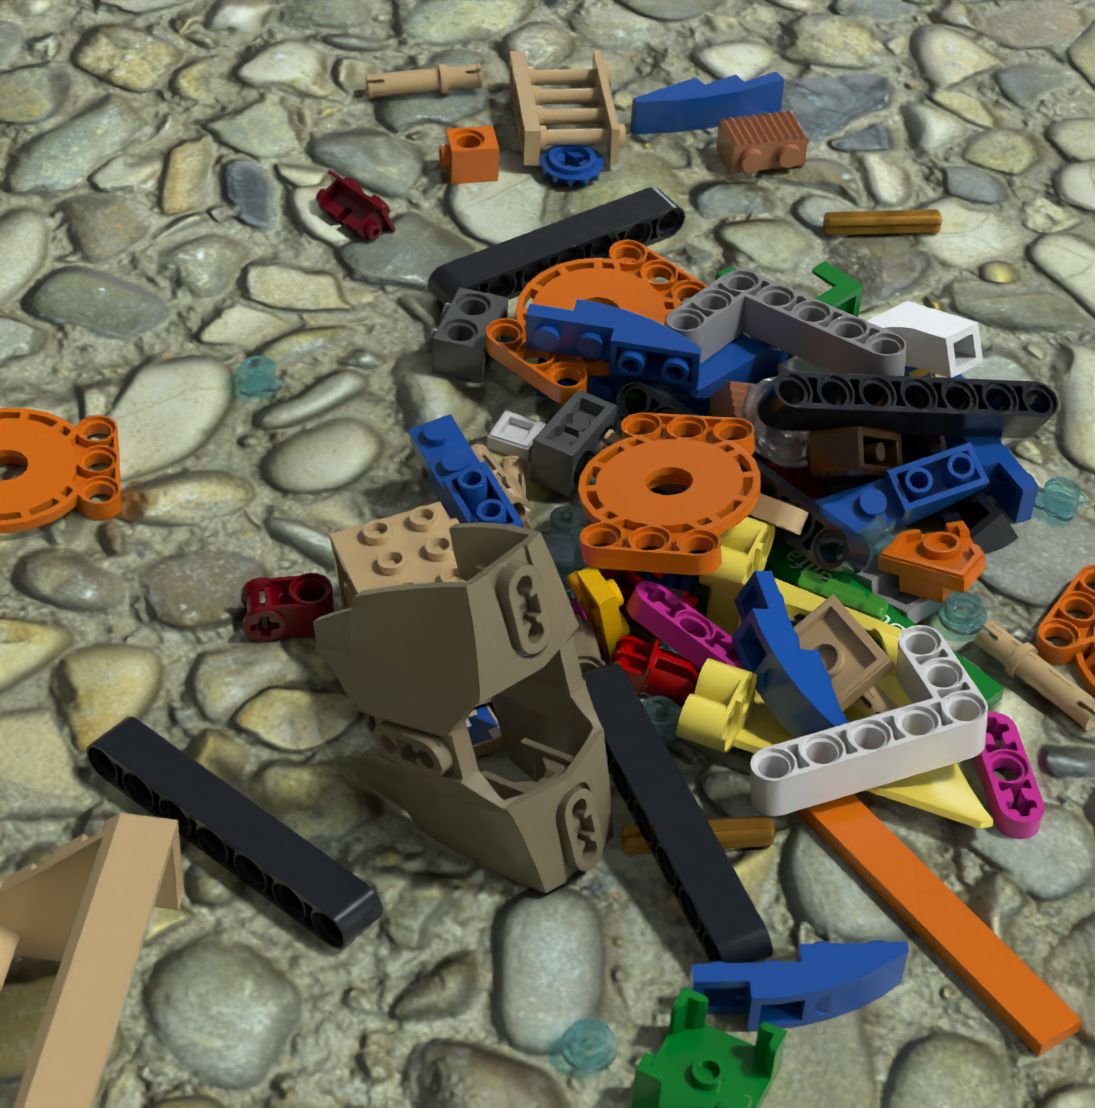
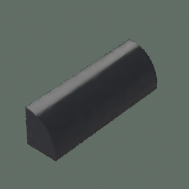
(984, 520)

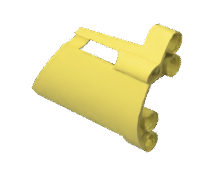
(732, 713)

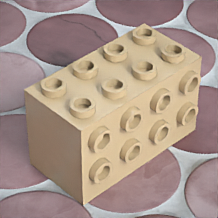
(395, 551)

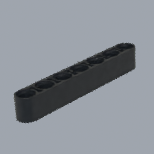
(510, 265)
(907, 404)
(825, 530)
(675, 825)
(236, 832)

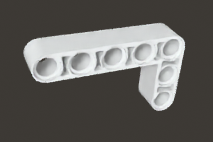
(935, 731)

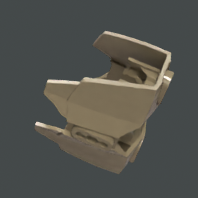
(437, 650)

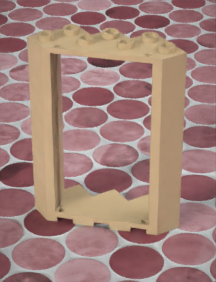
(92, 916)

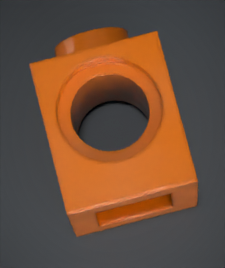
(470, 154)

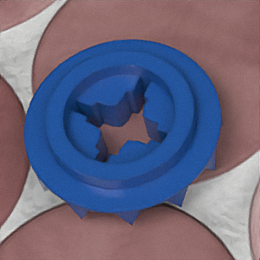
(582, 163)

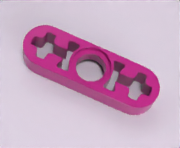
(680, 625)
(1002, 793)

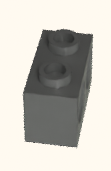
(460, 340)
(570, 440)

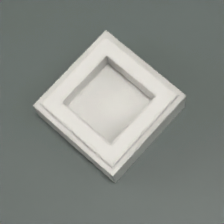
(514, 435)

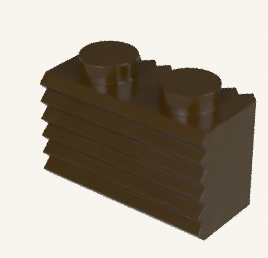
(853, 453)

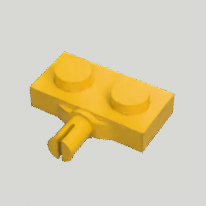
(601, 604)

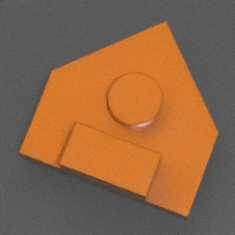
(934, 562)

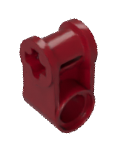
(289, 606)

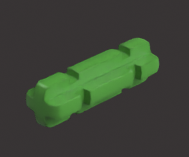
(846, 594)

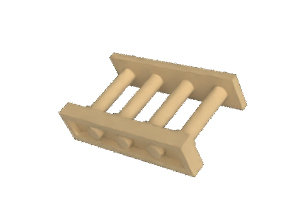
(530, 116)

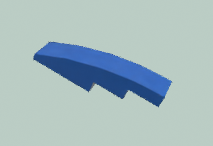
(701, 106)

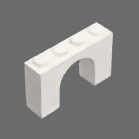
(933, 339)

